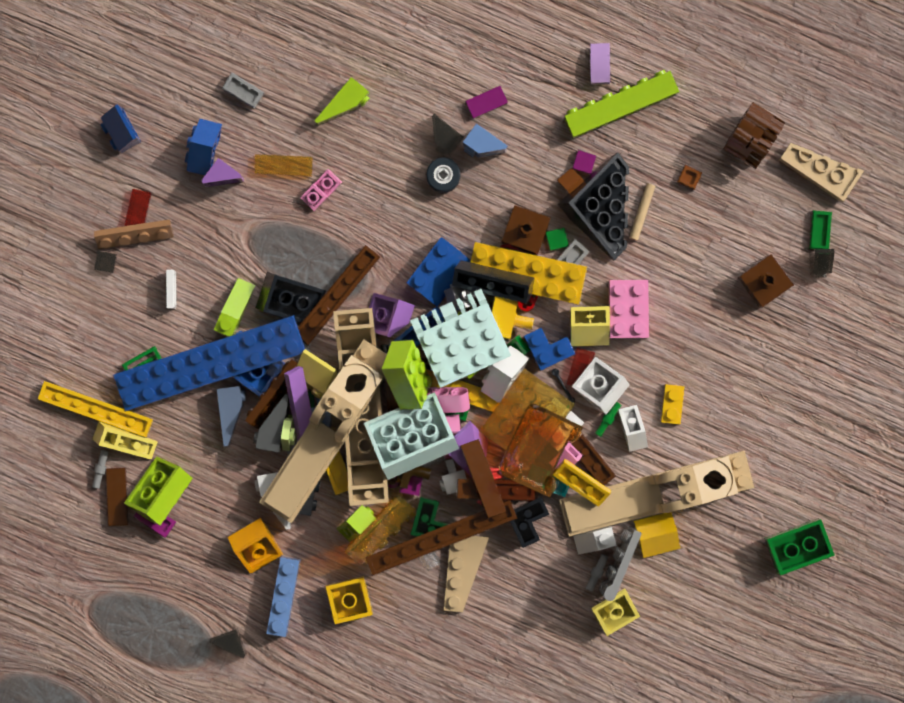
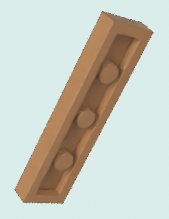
(133, 234)

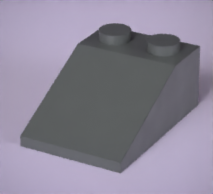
(270, 432)

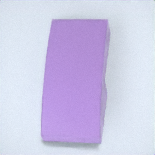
(600, 63)

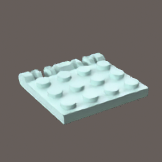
(463, 341)

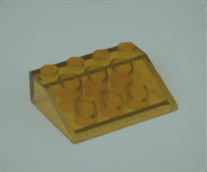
(525, 390)
(385, 524)

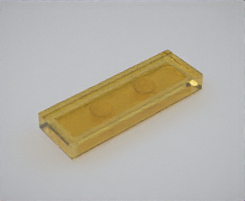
(283, 165)

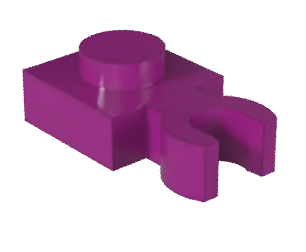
(413, 487)

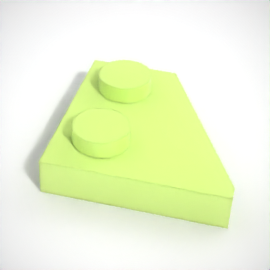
(288, 433)

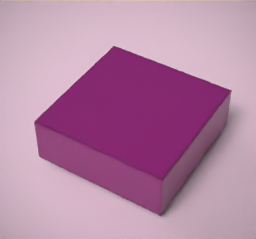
(584, 162)

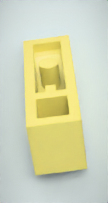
(124, 441)

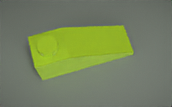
(345, 101)
(234, 308)
(356, 523)

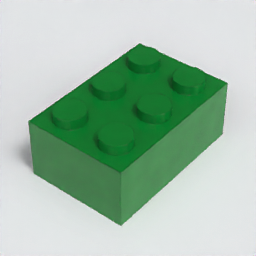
(799, 546)

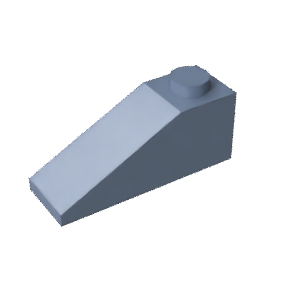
(230, 408)

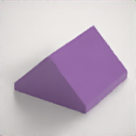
(221, 174)

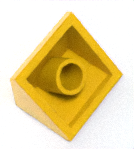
(658, 534)

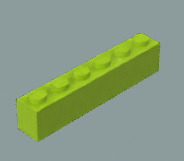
(621, 104)

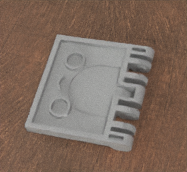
(622, 559)

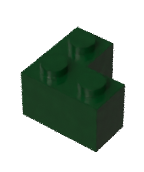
(425, 517)

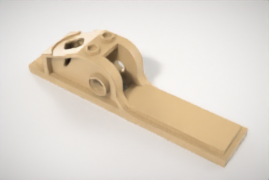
(321, 443)
(643, 496)

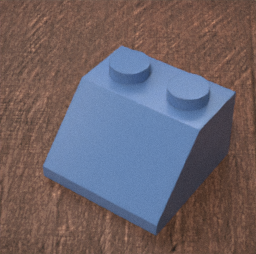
(482, 143)

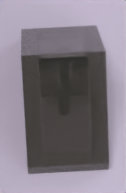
(231, 642)

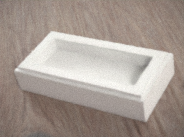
(171, 289)

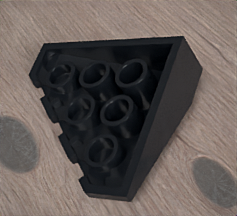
(600, 204)

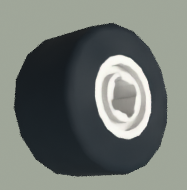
(437, 176)

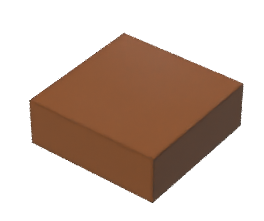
(689, 177)
(570, 180)

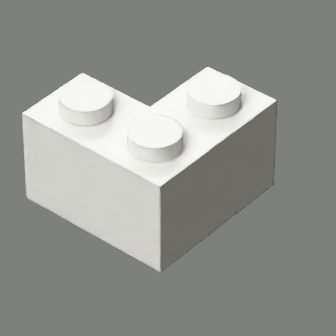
(503, 374)

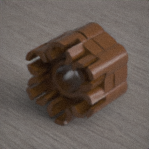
(754, 135)

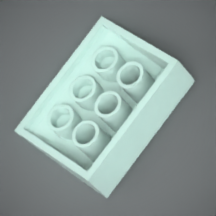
(411, 437)

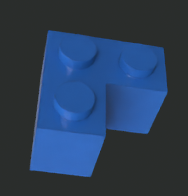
(202, 146)
(547, 354)

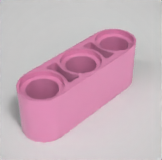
(452, 398)

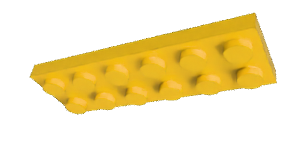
(552, 277)

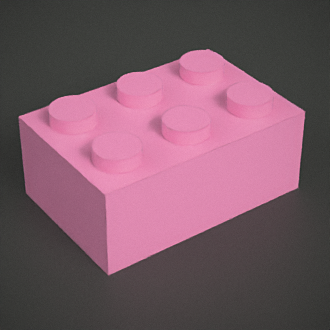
(628, 309)

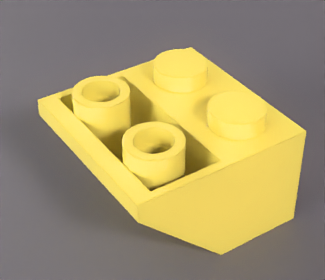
(590, 326)

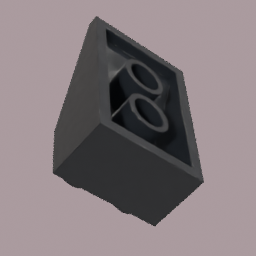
(288, 297)

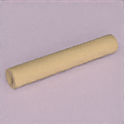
(642, 211)

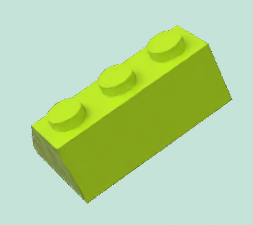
(158, 490)

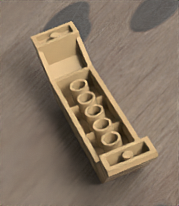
(365, 475)

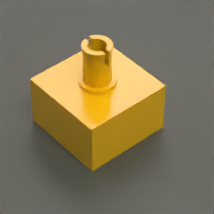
(506, 317)

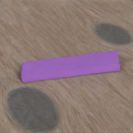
(298, 399)

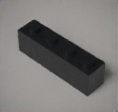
(493, 281)

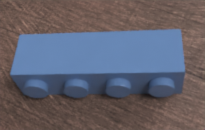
(283, 596)

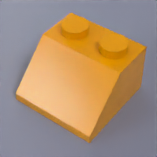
(255, 545)

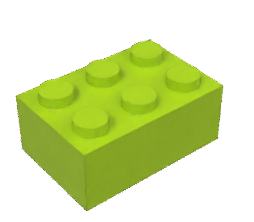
(406, 375)

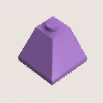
(390, 314)
(465, 435)

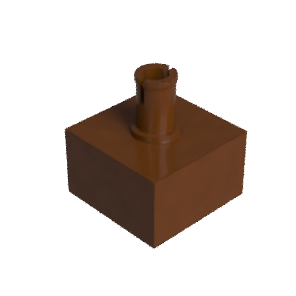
(526, 230)
(765, 281)

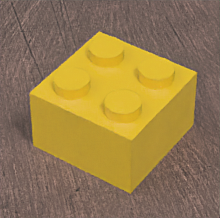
(349, 600)

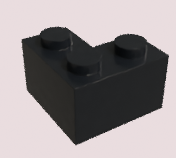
(526, 515)

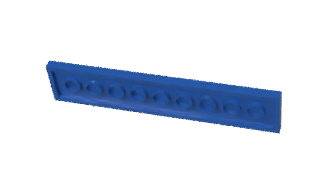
(209, 363)

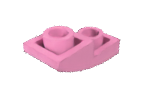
(321, 190)

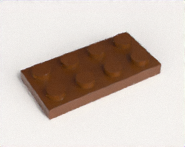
(270, 399)

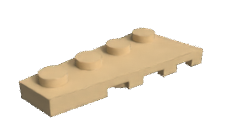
(825, 173)
(461, 571)

